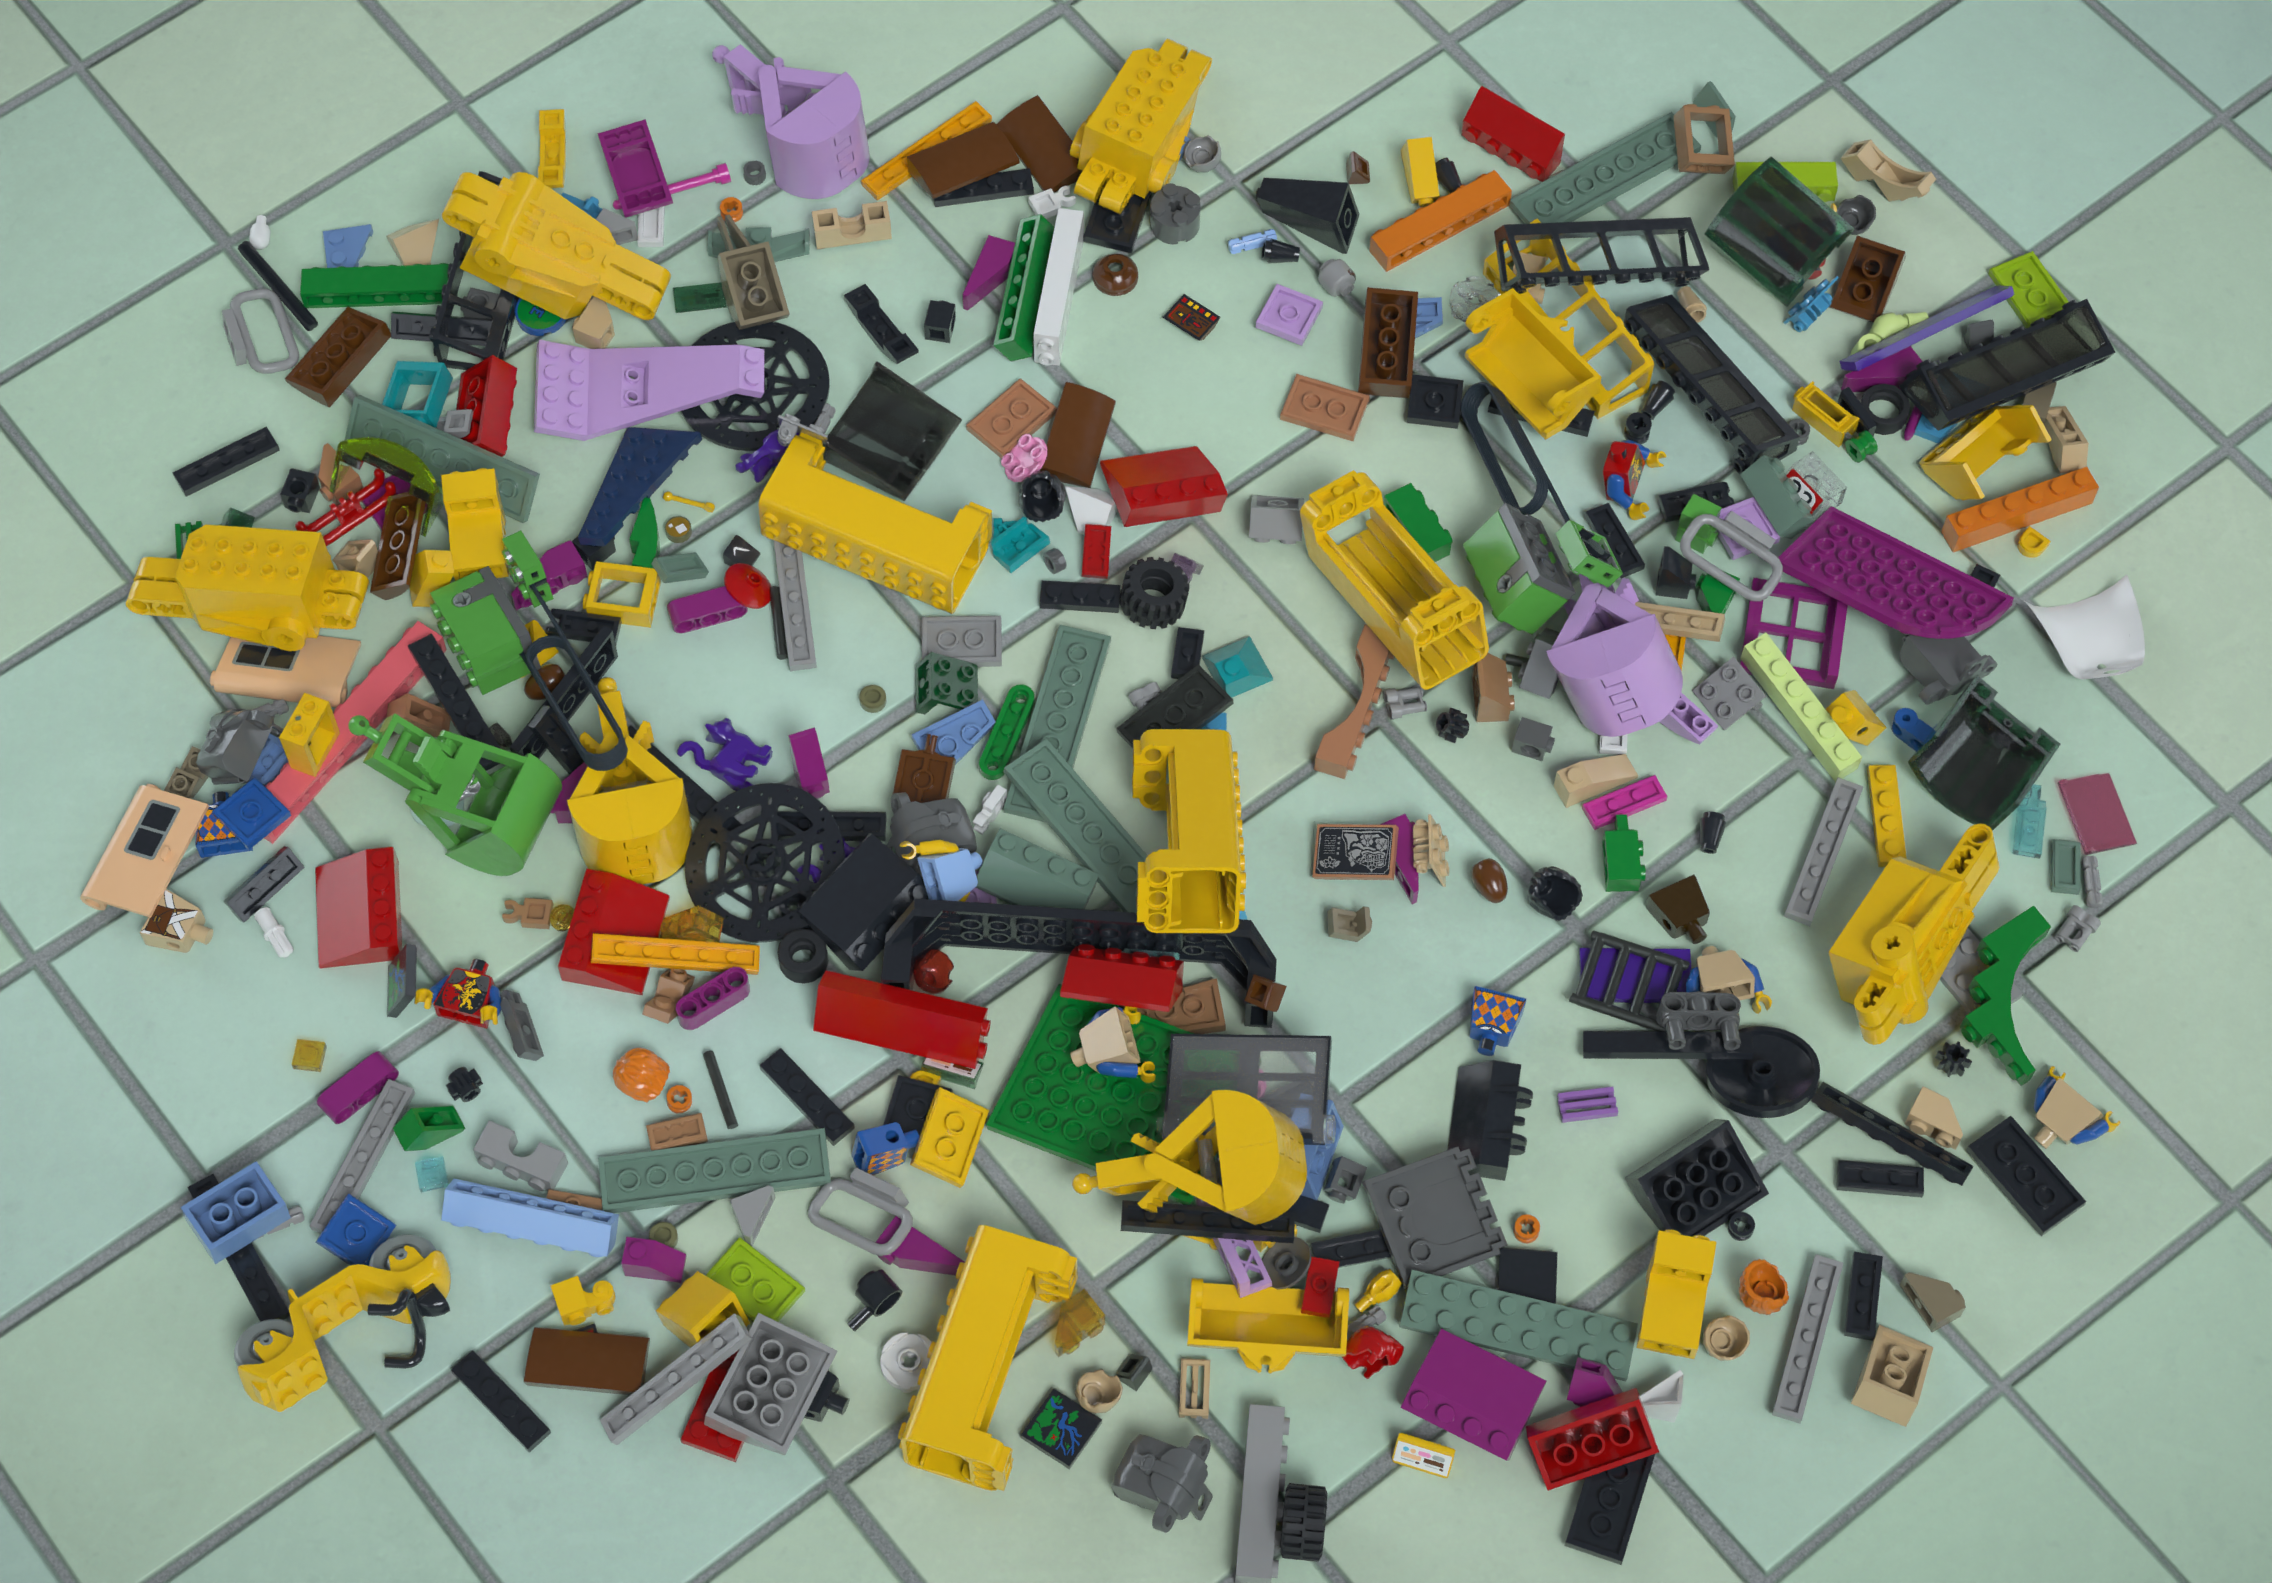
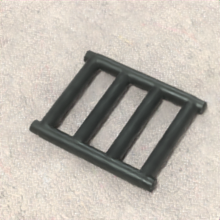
(1625, 949)

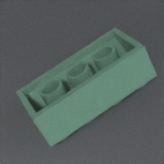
(1033, 876)

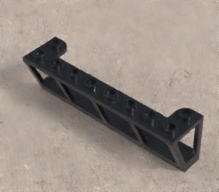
(1678, 275)
(502, 315)

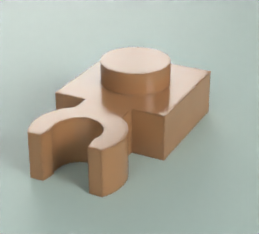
(533, 914)

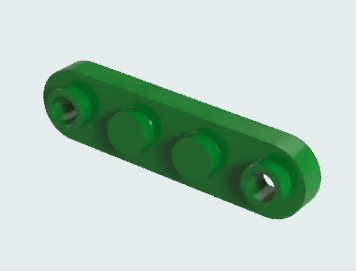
(1006, 732)

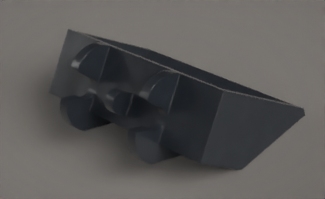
(1486, 1115)

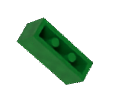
(1420, 522)

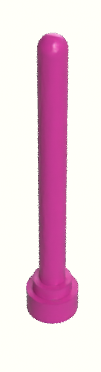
(719, 175)

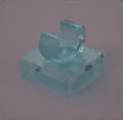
(431, 1174)

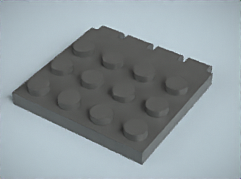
(1435, 1215)

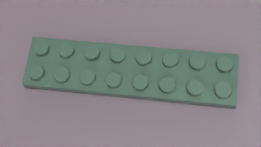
(1602, 175)
(444, 452)
(1063, 702)
(1080, 821)
(713, 1170)
(1517, 1324)

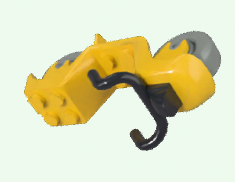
(402, 1283)

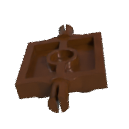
(925, 773)

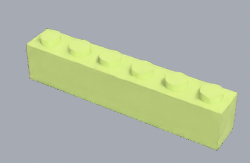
(1800, 707)

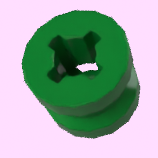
(1861, 446)

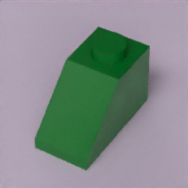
(1713, 594)
(427, 1127)

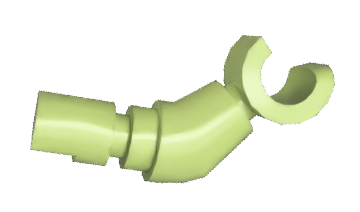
(1886, 326)

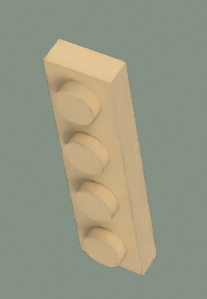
(1687, 621)

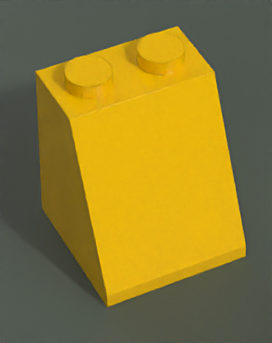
(698, 1308)

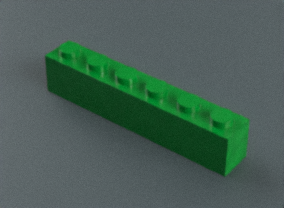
(373, 285)
(1024, 288)

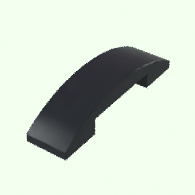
(879, 326)

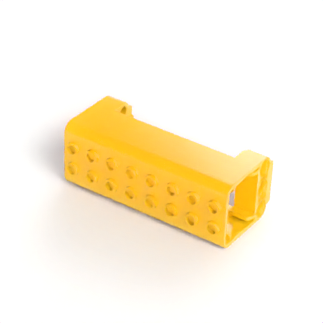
(871, 531)
(1394, 583)
(1200, 874)
(975, 1353)

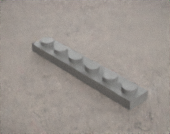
(795, 607)
(1823, 851)
(365, 1151)
(1807, 1339)
(675, 1379)

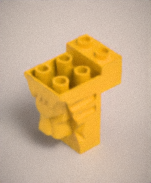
(475, 522)
(1676, 1293)

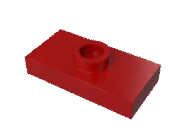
(1096, 551)
(1320, 1287)

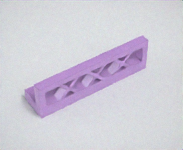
(1238, 1268)

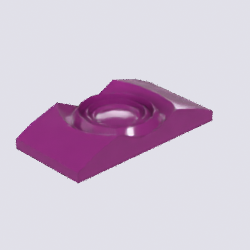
(635, 168)

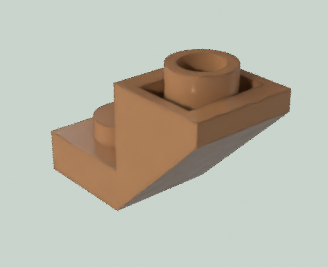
(671, 988)

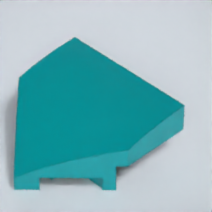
(1016, 542)

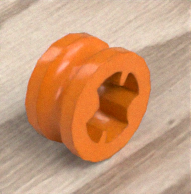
(730, 203)
(677, 1107)
(1526, 1238)

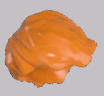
(641, 1074)
(1763, 1288)

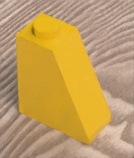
(1420, 170)
(430, 572)

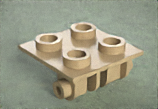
(1430, 848)

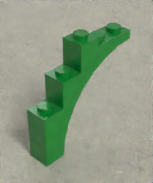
(1992, 989)

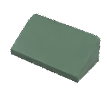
(1710, 96)

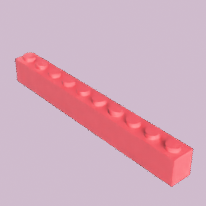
(370, 699)

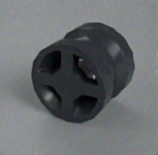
(1642, 432)

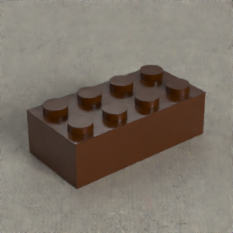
(1388, 342)

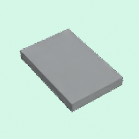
(964, 638)

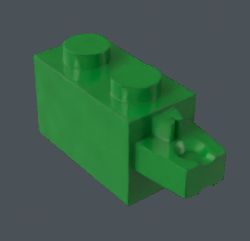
(1622, 857)

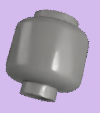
(1337, 277)

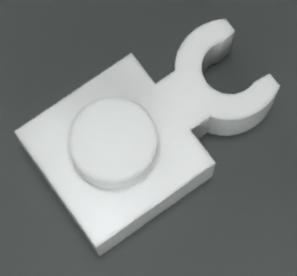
(1048, 202)
(992, 806)

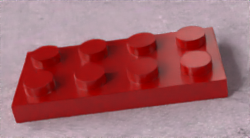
(702, 1436)

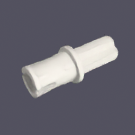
(273, 932)

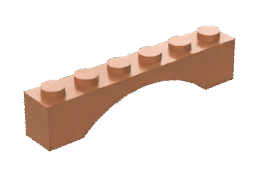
(1339, 745)

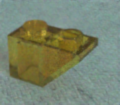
(692, 925)
(1077, 1320)

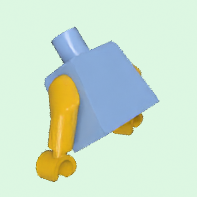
(945, 869)

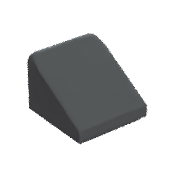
(1979, 332)

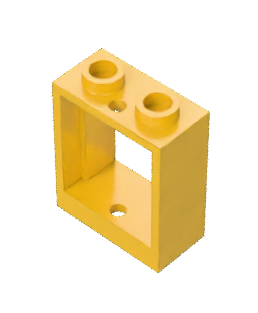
(629, 615)
(311, 737)

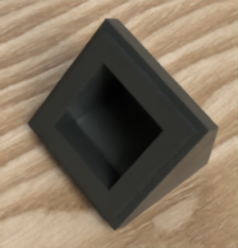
(1135, 1371)

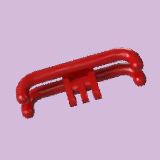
(349, 511)

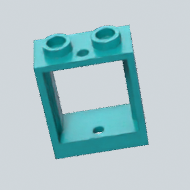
(419, 374)

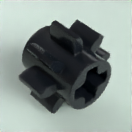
(1452, 725)
(1953, 1051)
(464, 1084)

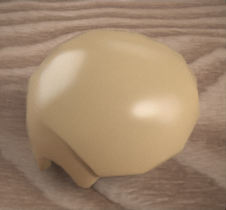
(1726, 1338)
(1098, 1391)

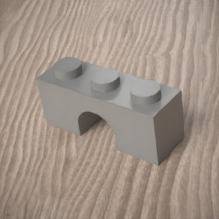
(539, 1169)

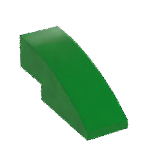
(645, 536)

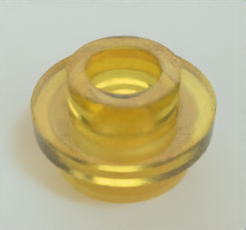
(561, 917)

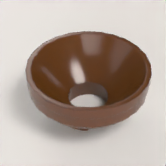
(1113, 282)

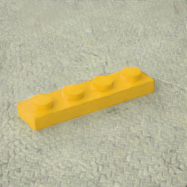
(1886, 813)

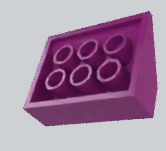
(1474, 1394)

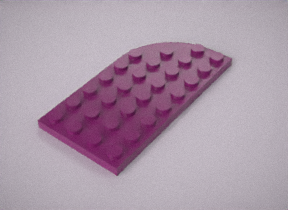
(1891, 579)

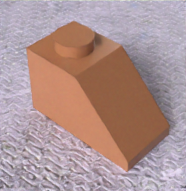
(350, 482)
(420, 713)

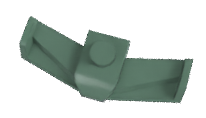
(782, 247)

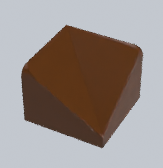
(1265, 993)

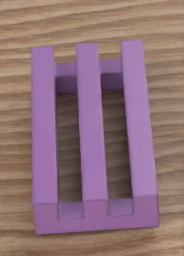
(1587, 1094)

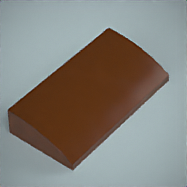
(1041, 144)
(962, 160)
(339, 356)
(1078, 434)
(397, 546)
(586, 1361)

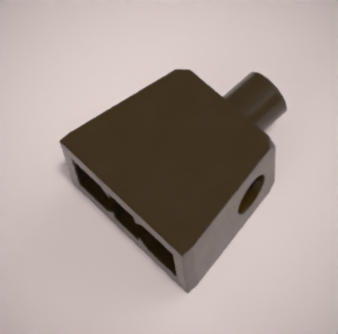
(1680, 909)

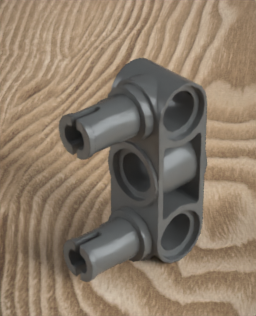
(1699, 1012)

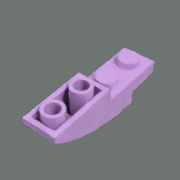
(1689, 721)

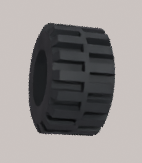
(1156, 576)
(1303, 1522)

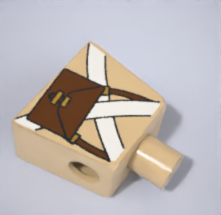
(175, 925)

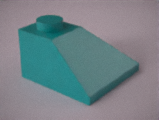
(1237, 667)

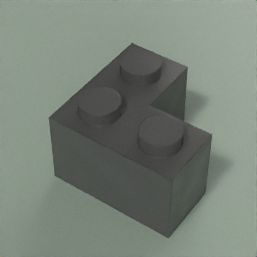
(1539, 674)

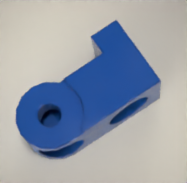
(1910, 728)

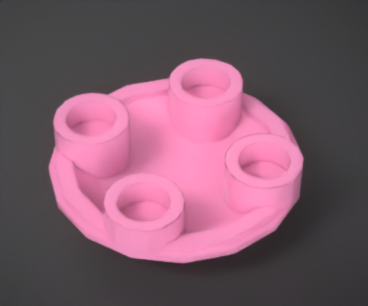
(1025, 458)

